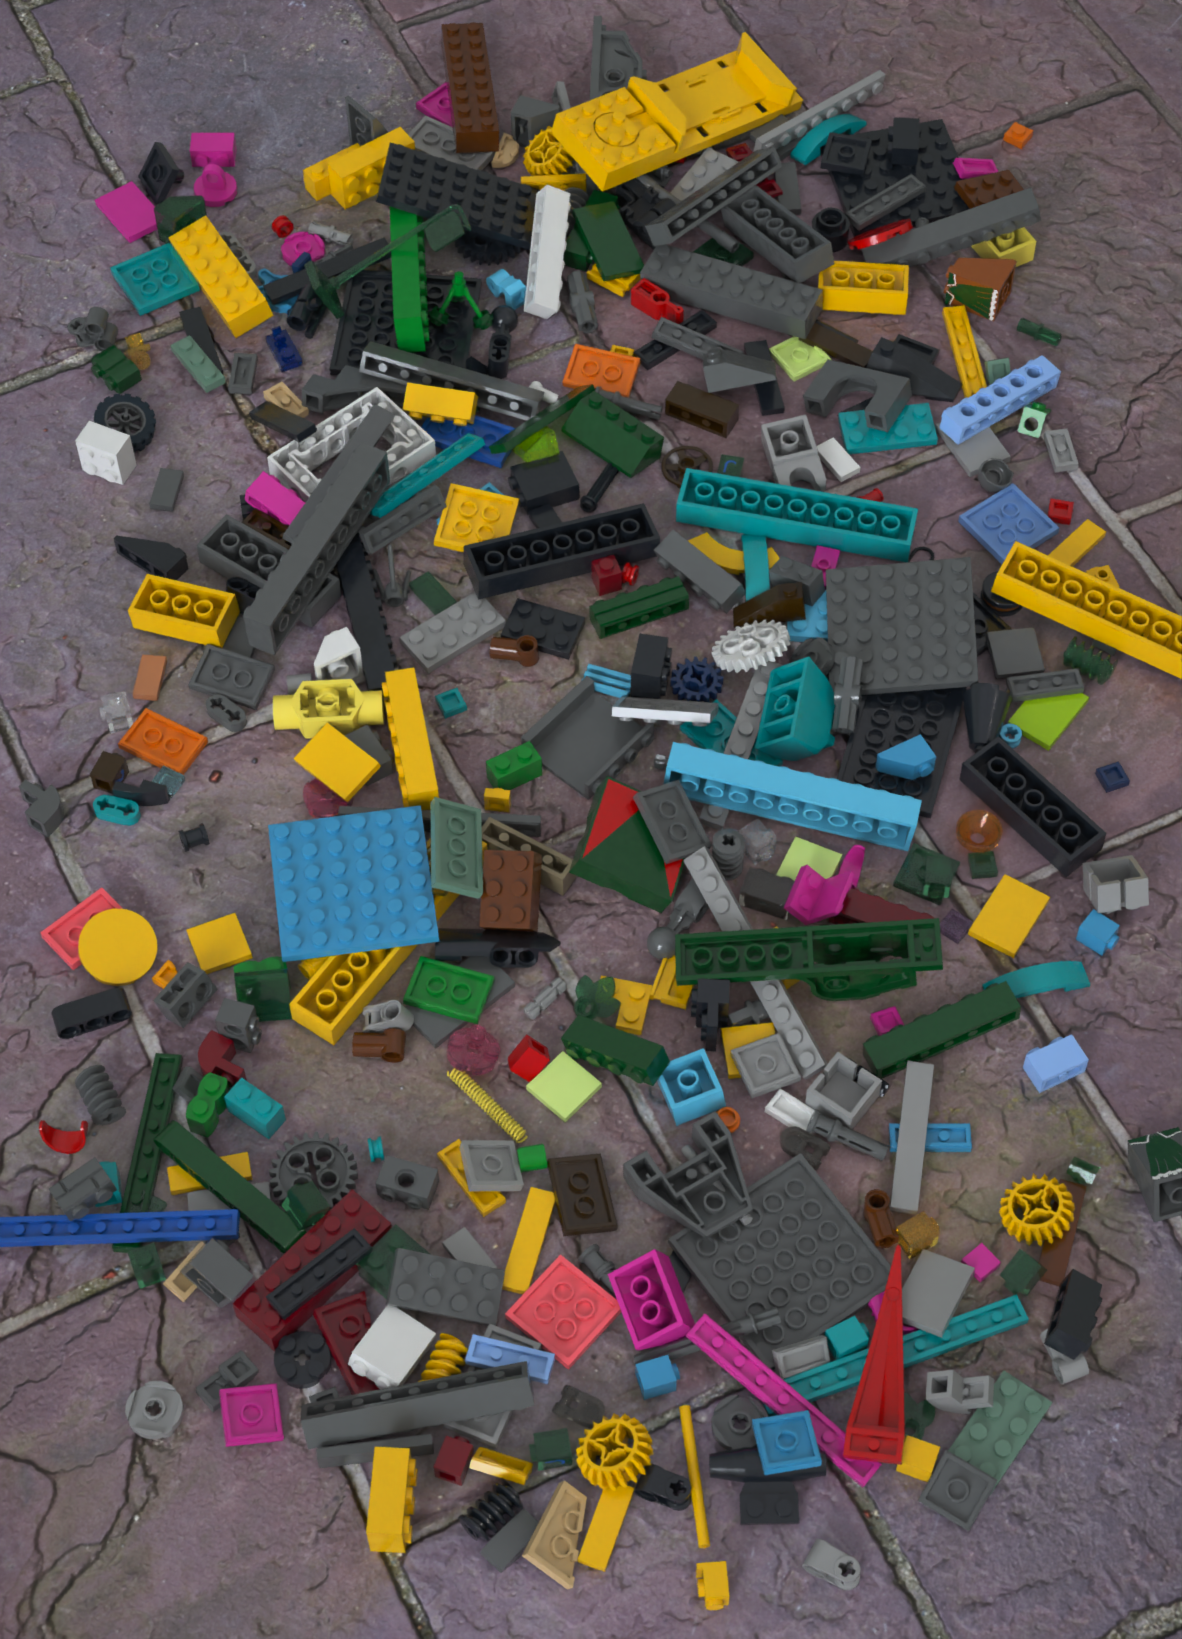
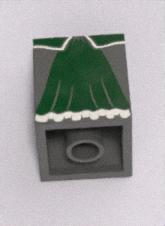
(1158, 1171)

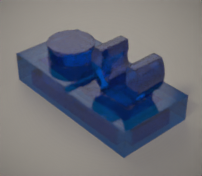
(283, 349)

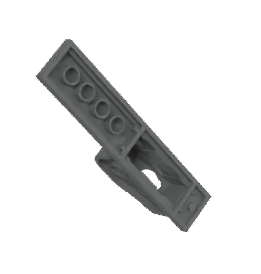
(611, 67)

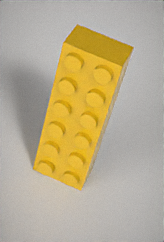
(221, 276)
(409, 738)

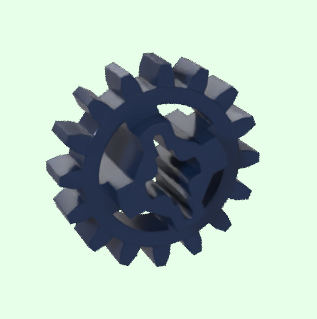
(696, 680)

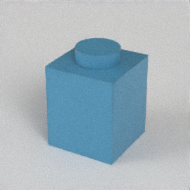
(1098, 932)
(657, 1377)

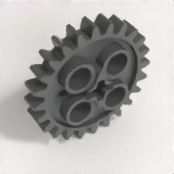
(338, 1168)

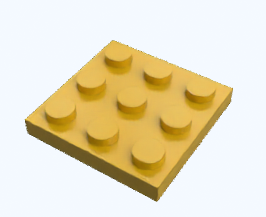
(474, 517)

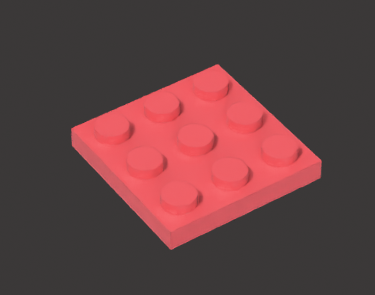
(564, 1311)

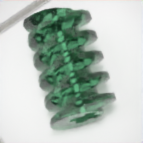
(1089, 662)

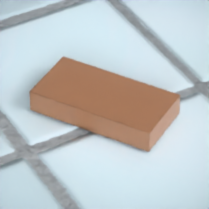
(149, 677)

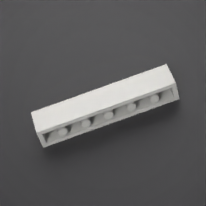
(547, 252)

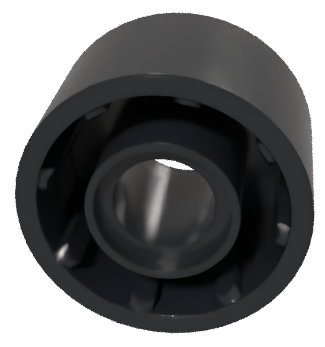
(833, 226)

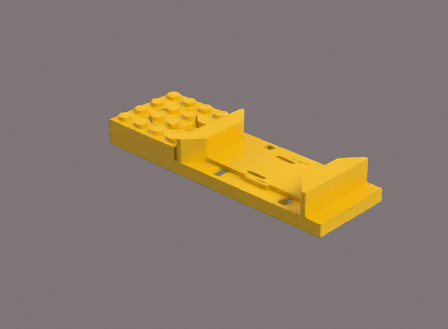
(650, 128)

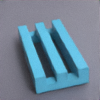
(609, 678)

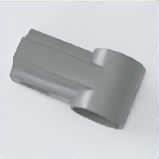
(1065, 1367)

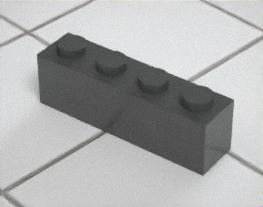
(699, 571)

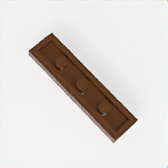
(1056, 1255)

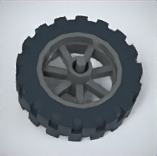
(129, 407)

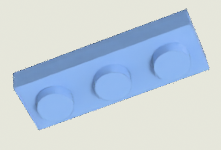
(491, 1353)

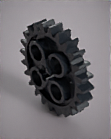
(484, 248)

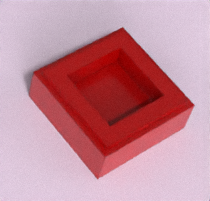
(1060, 511)

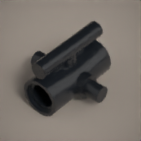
(307, 310)

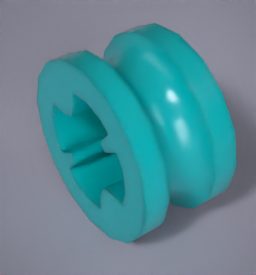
(375, 1149)

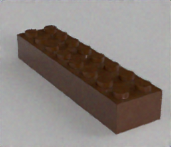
(469, 88)

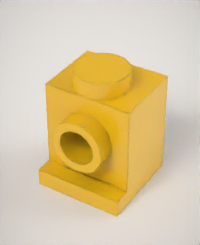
(713, 1584)

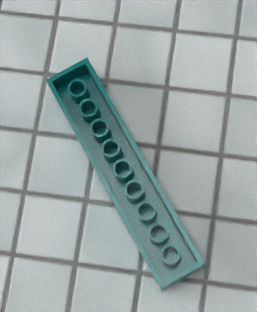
(796, 515)

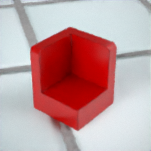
(528, 1058)

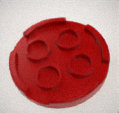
(880, 234)

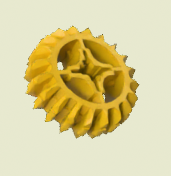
(546, 155)
(1039, 1220)
(618, 1460)

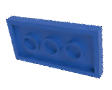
(447, 433)

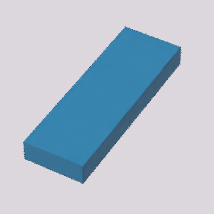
(939, 1137)

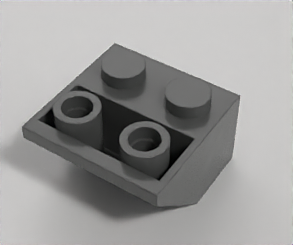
(530, 117)

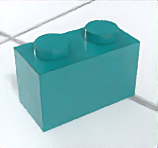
(255, 1108)

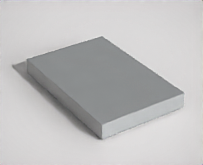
(975, 449)
(934, 1292)

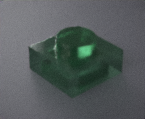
(1082, 1171)

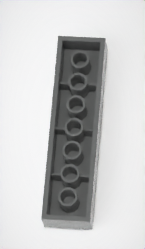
(734, 290)

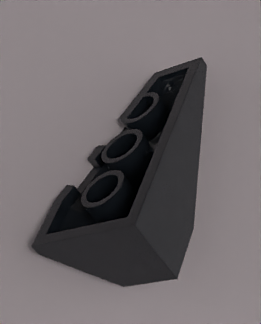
(924, 377)

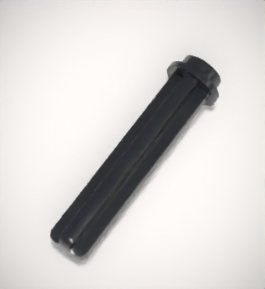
(589, 502)

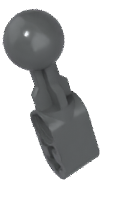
(687, 909)

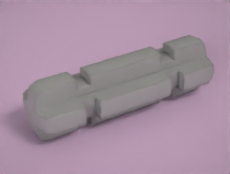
(545, 998)

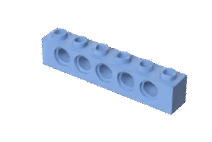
(999, 399)

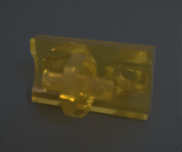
(137, 351)

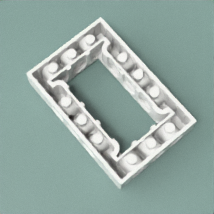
(408, 451)

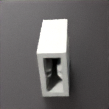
(391, 1348)

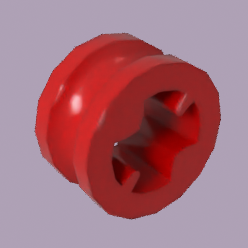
(282, 226)
(630, 574)

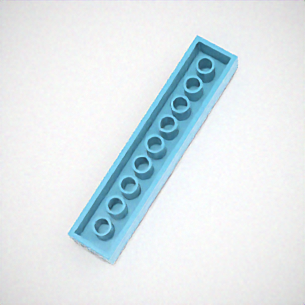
(794, 796)

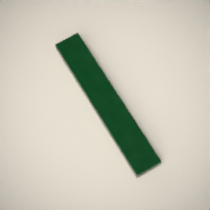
(540, 420)

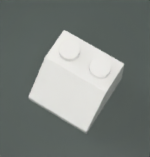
(338, 657)

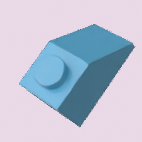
(907, 759)

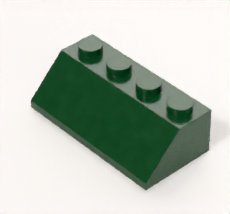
(613, 434)

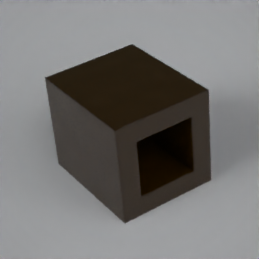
(108, 770)

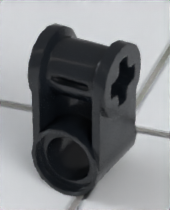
(661, 1485)

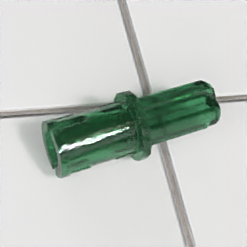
(1039, 332)

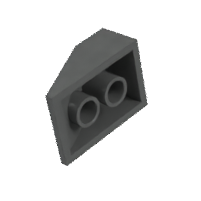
(361, 124)
(732, 369)

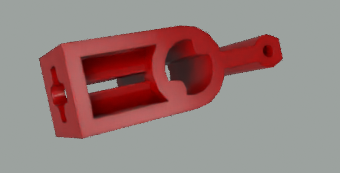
(655, 302)

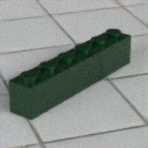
(941, 1030)

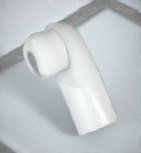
(549, 396)

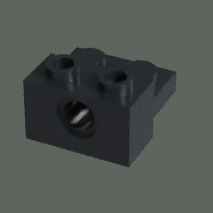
(710, 1008)

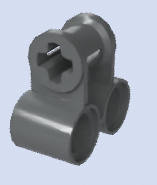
(94, 329)

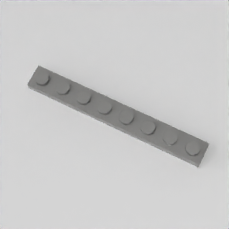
(830, 107)
(742, 735)

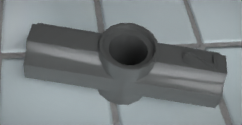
(582, 301)
(847, 695)

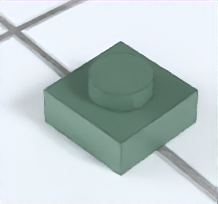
(997, 369)

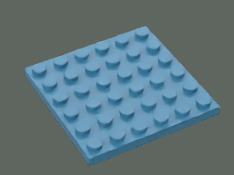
(352, 883)

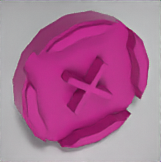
(215, 186)

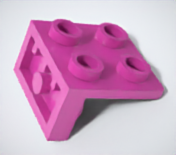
(815, 897)

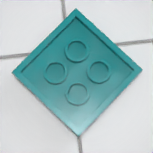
(155, 279)

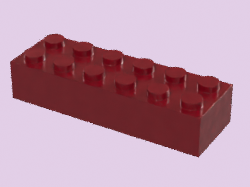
(252, 1305)

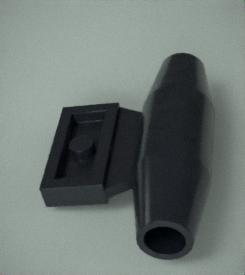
(763, 1497)

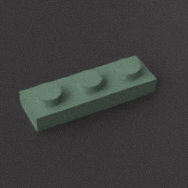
(198, 364)

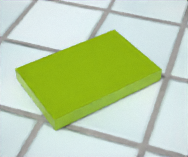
(1048, 718)

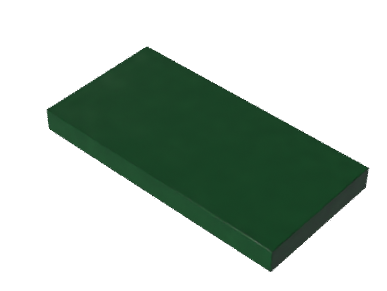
(608, 240)

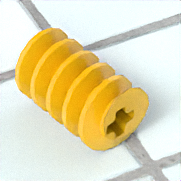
(445, 1358)

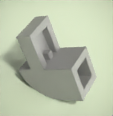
(958, 1394)

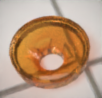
(982, 823)

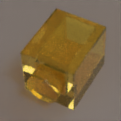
(918, 1234)

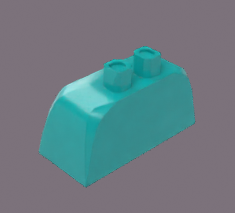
(797, 712)

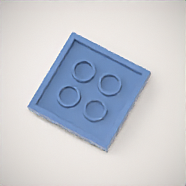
(1007, 519)

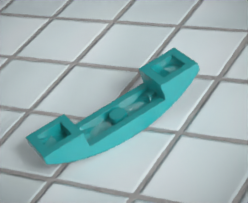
(809, 146)
(755, 565)
(1044, 978)

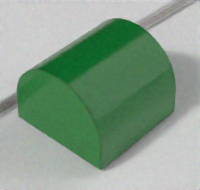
(532, 1158)

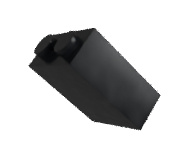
(544, 482)

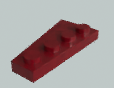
(343, 1327)

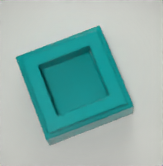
(451, 703)

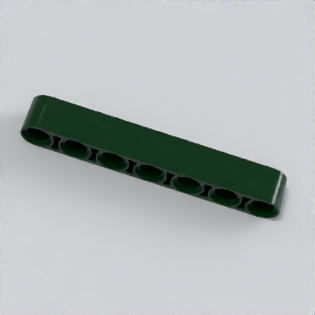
(228, 1186)

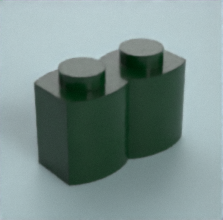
(115, 369)

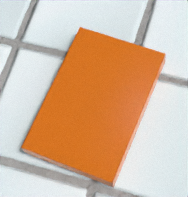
(602, 369)
(162, 742)

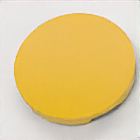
(117, 947)

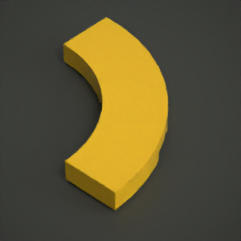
(726, 558)

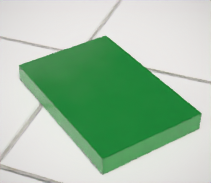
(448, 990)

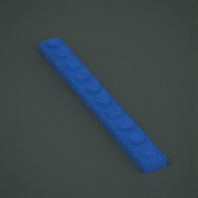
(120, 1228)

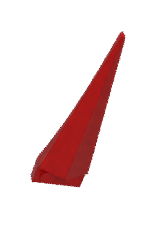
(878, 1412)

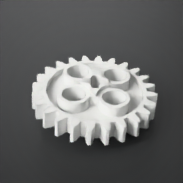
(751, 646)

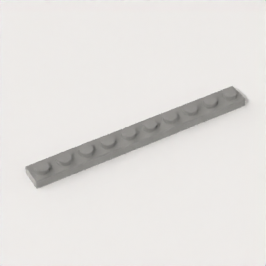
(770, 992)

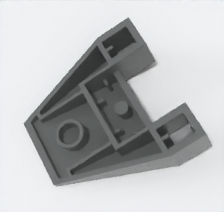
(688, 1194)

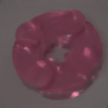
(318, 805)
(474, 1038)

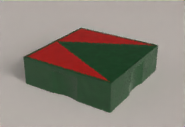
(621, 851)

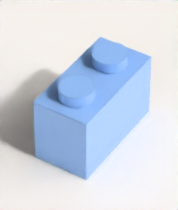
(1055, 1063)

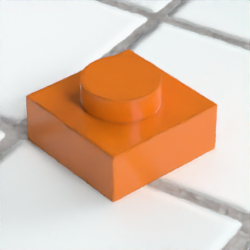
(1018, 135)

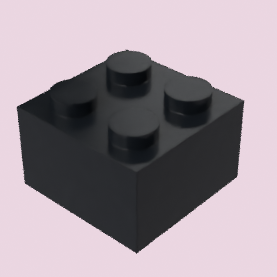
(651, 667)

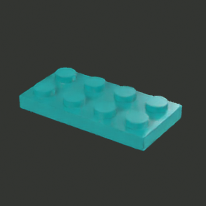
(911, 429)

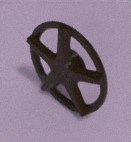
(683, 463)

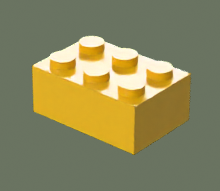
(391, 1500)

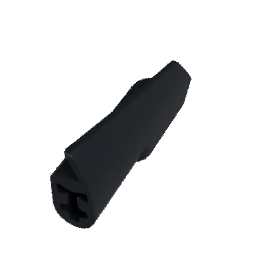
(482, 942)

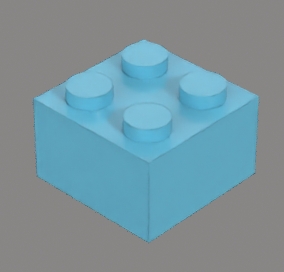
(691, 1087)

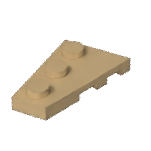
(556, 1535)

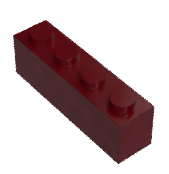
(865, 908)

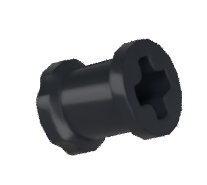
(193, 837)

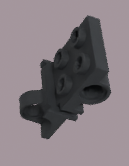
(640, 207)

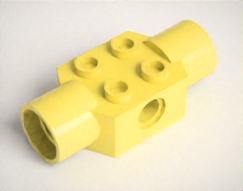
(329, 702)

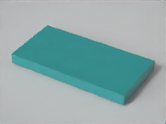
(717, 733)

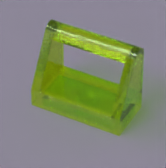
(538, 446)

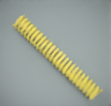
(496, 1110)

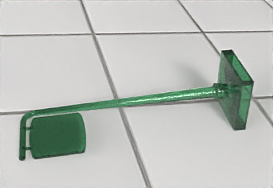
(438, 235)

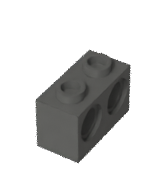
(185, 995)
(239, 1024)

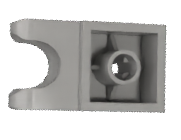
(793, 452)

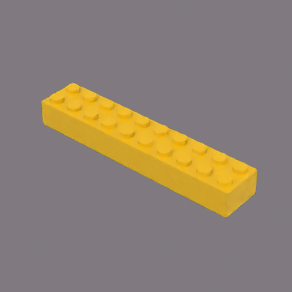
(1092, 607)
(351, 981)

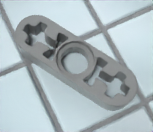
(237, 248)

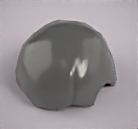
(994, 475)

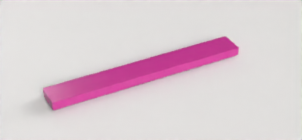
(776, 1393)

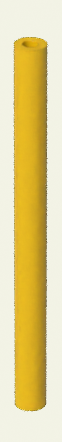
(694, 1476)

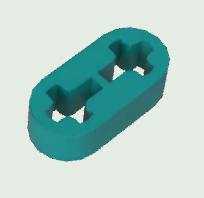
(118, 807)

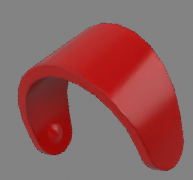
(63, 1141)

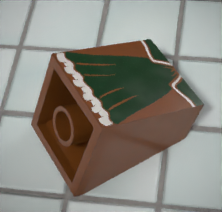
(980, 285)

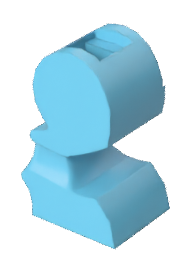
(512, 288)

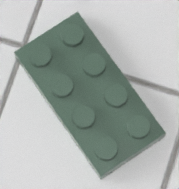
(456, 848)
(1000, 1432)

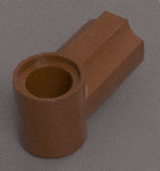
(521, 649)
(387, 1045)
(880, 1219)

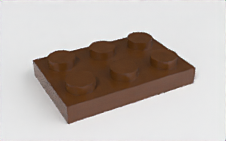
(987, 188)

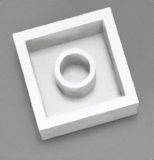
(106, 452)

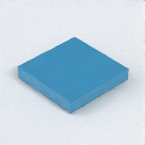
(786, 1442)

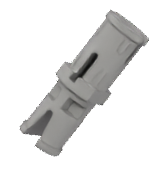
(330, 233)

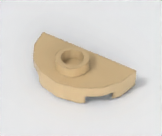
(507, 152)

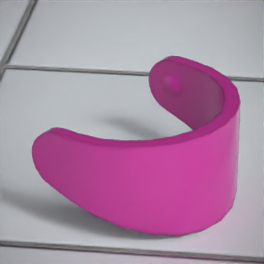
(853, 862)

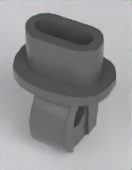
(752, 1012)

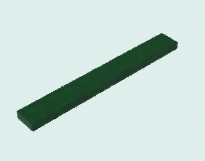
(146, 1154)

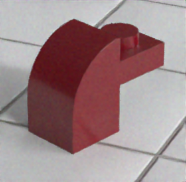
(216, 1056)

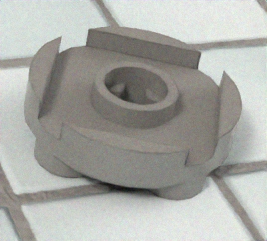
(146, 1397)

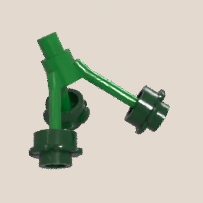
(459, 292)

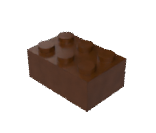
(511, 890)

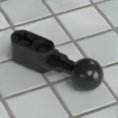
(504, 321)

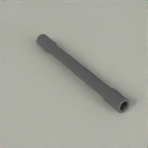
(721, 237)

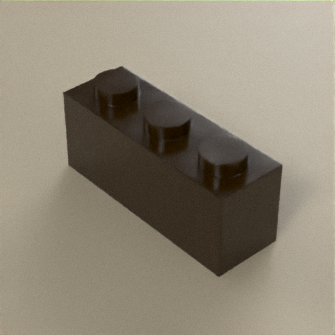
(701, 409)

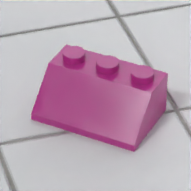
(651, 1301)

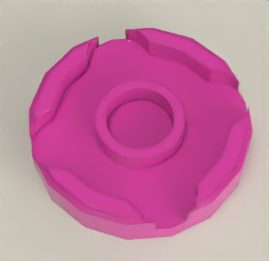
(302, 242)

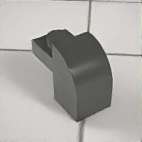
(45, 809)

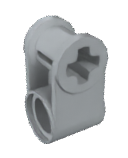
(386, 1016)
(828, 1564)

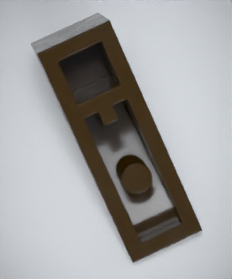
(267, 526)
(778, 603)

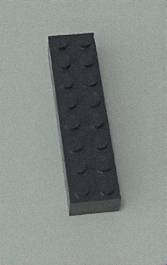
(559, 550)

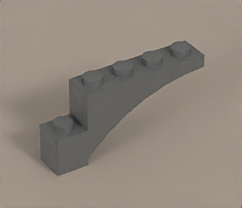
(328, 394)

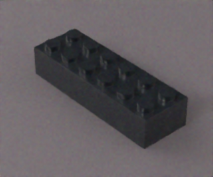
(1032, 806)

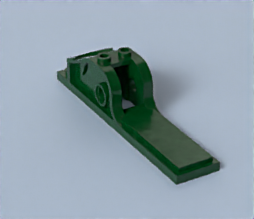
(845, 953)

